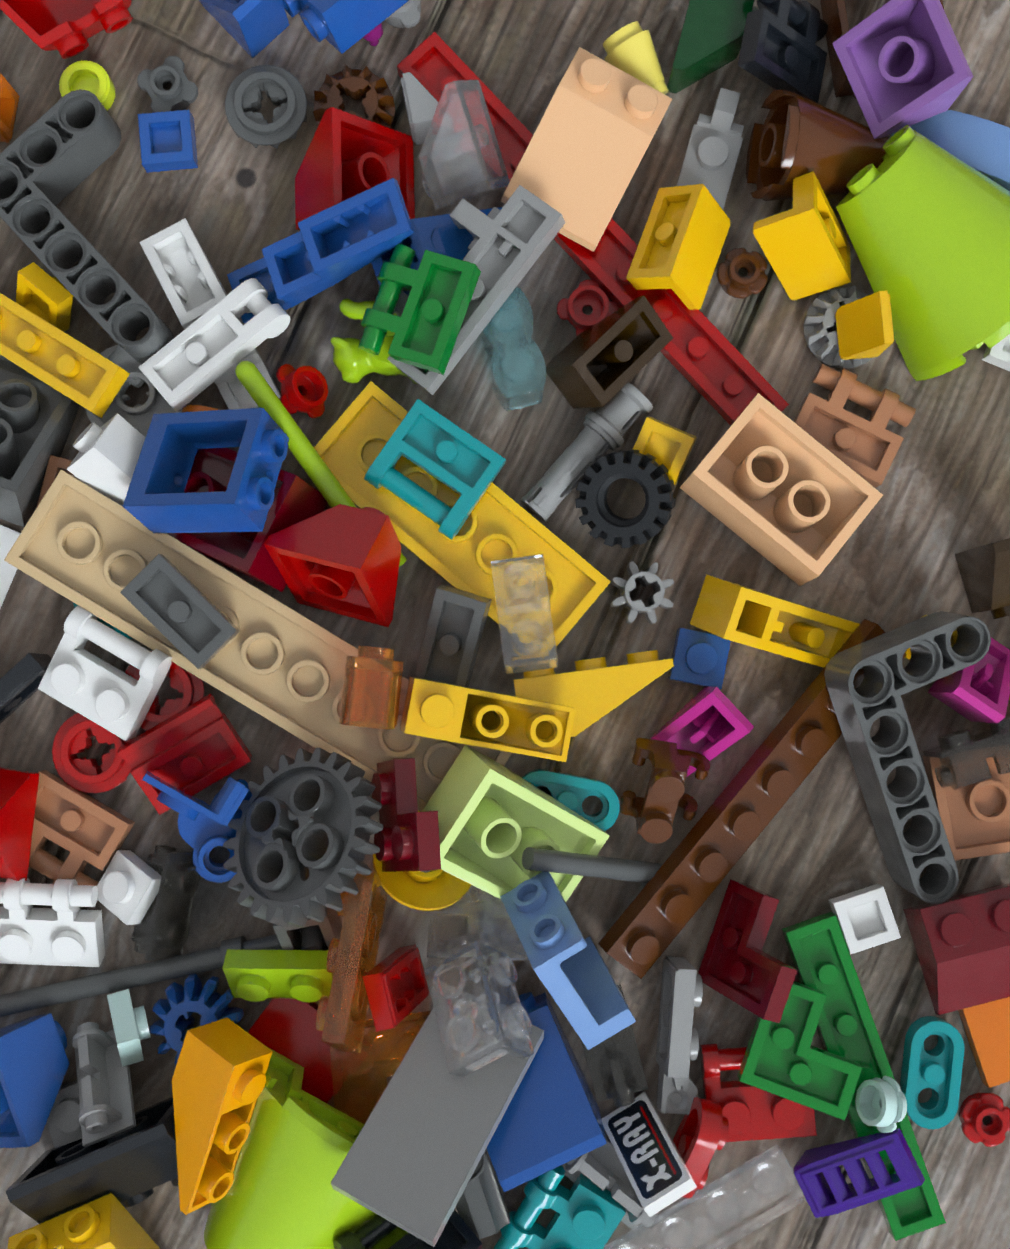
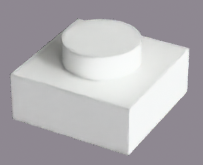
(128, 887)
(865, 918)

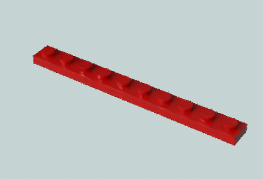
(697, 345)

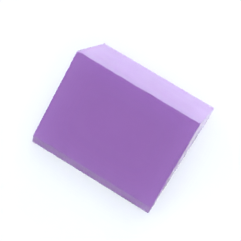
(903, 64)

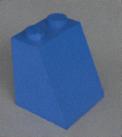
(552, 1111)

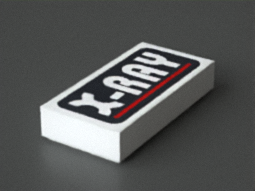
(648, 1154)

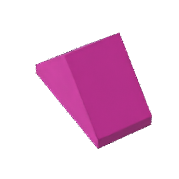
(978, 690)
(705, 725)

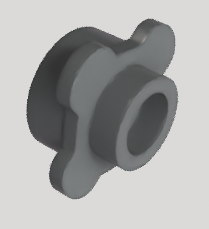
(182, 91)

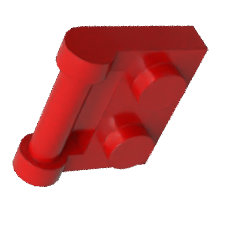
(750, 1110)

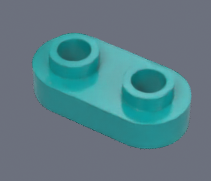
(572, 791)
(932, 1069)

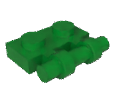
(432, 312)

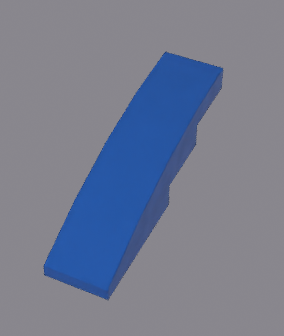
(330, 246)

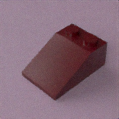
(246, 550)

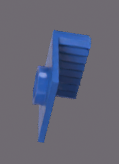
(220, 811)

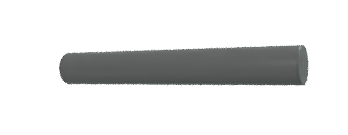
(588, 865)

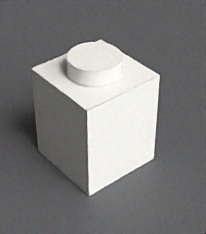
(108, 457)

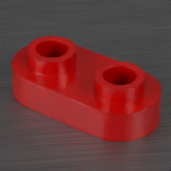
(699, 1138)

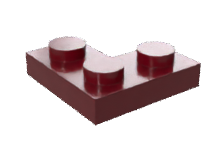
(408, 836)
(735, 956)

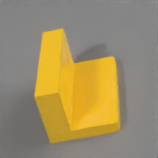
(806, 242)
(680, 244)

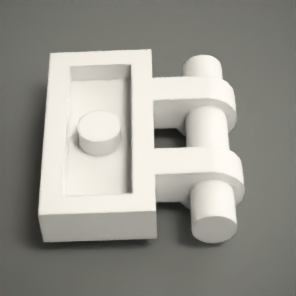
(54, 934)

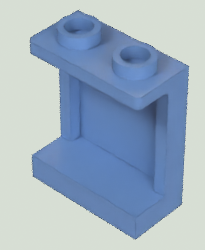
(566, 961)

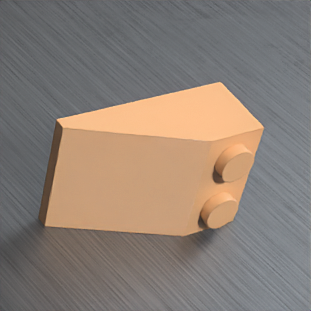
(589, 145)

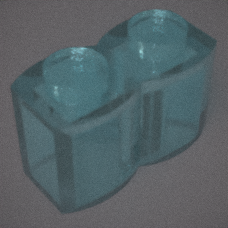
(515, 357)

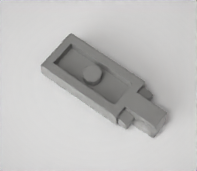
(714, 148)
(676, 1035)

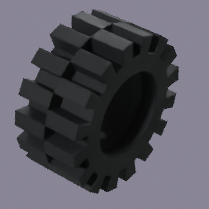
(594, 504)

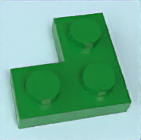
(788, 1065)

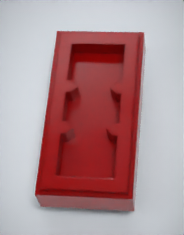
(395, 987)

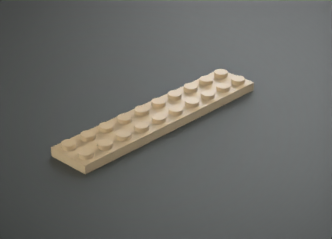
(274, 665)

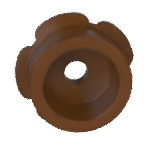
(740, 286)

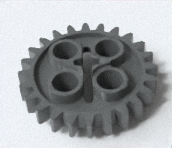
(302, 838)

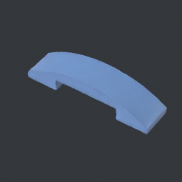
(972, 140)

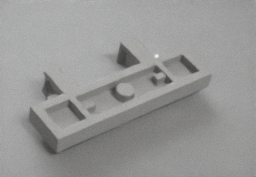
(504, 251)

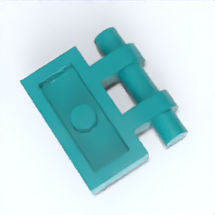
(582, 1218)

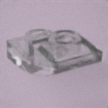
(524, 614)

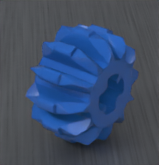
(182, 1003)

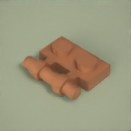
(854, 440)
(76, 824)

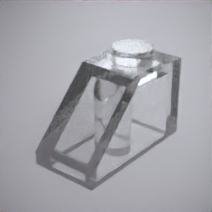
(461, 148)

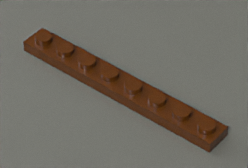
(730, 824)

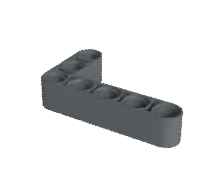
(37, 176)
(895, 744)

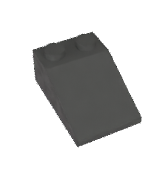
(32, 427)

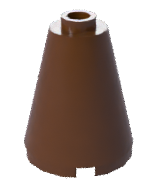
(803, 139)

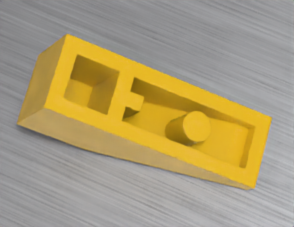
(769, 622)

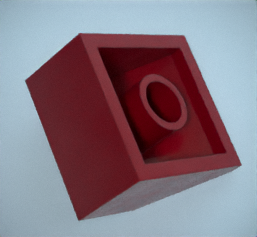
(964, 947)

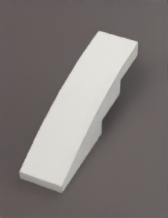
(192, 291)

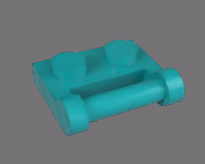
(445, 454)

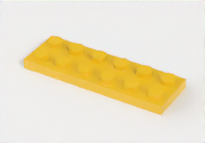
(493, 531)

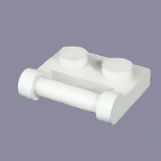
(97, 687)

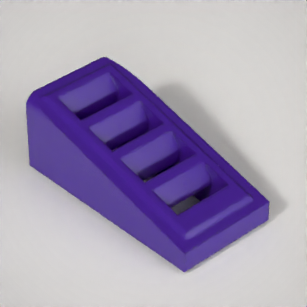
(826, 1187)

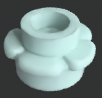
(881, 1103)

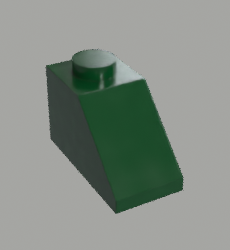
(708, 39)

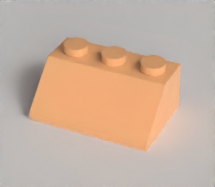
(781, 491)

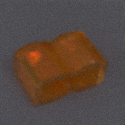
(371, 689)

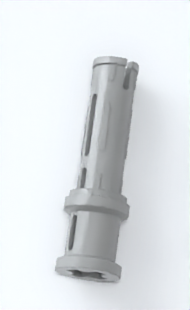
(601, 432)

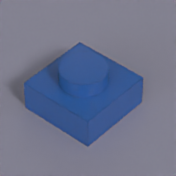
(167, 141)
(699, 658)

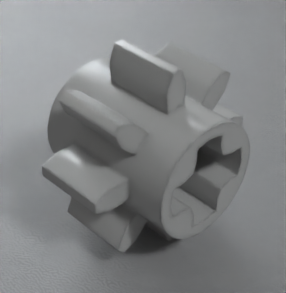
(646, 579)

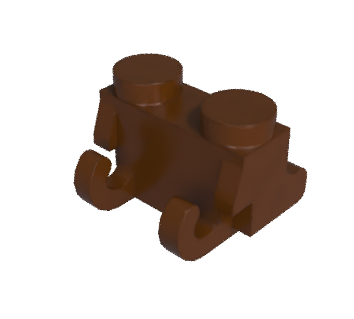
(665, 788)

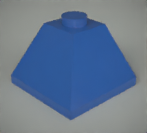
(30, 1077)

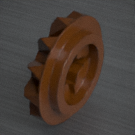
(356, 83)

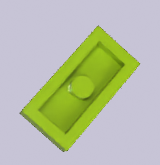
(277, 974)

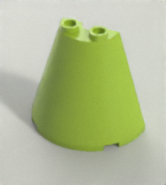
(938, 246)
(286, 1171)

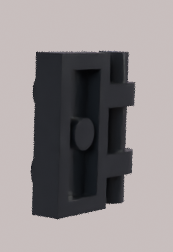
(782, 48)

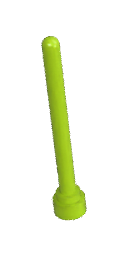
(298, 442)

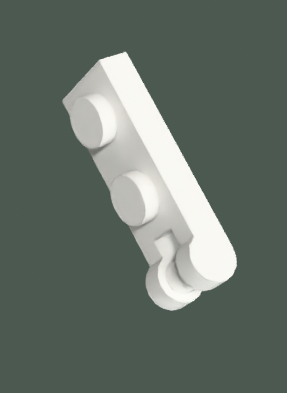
(214, 343)

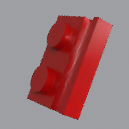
(186, 751)

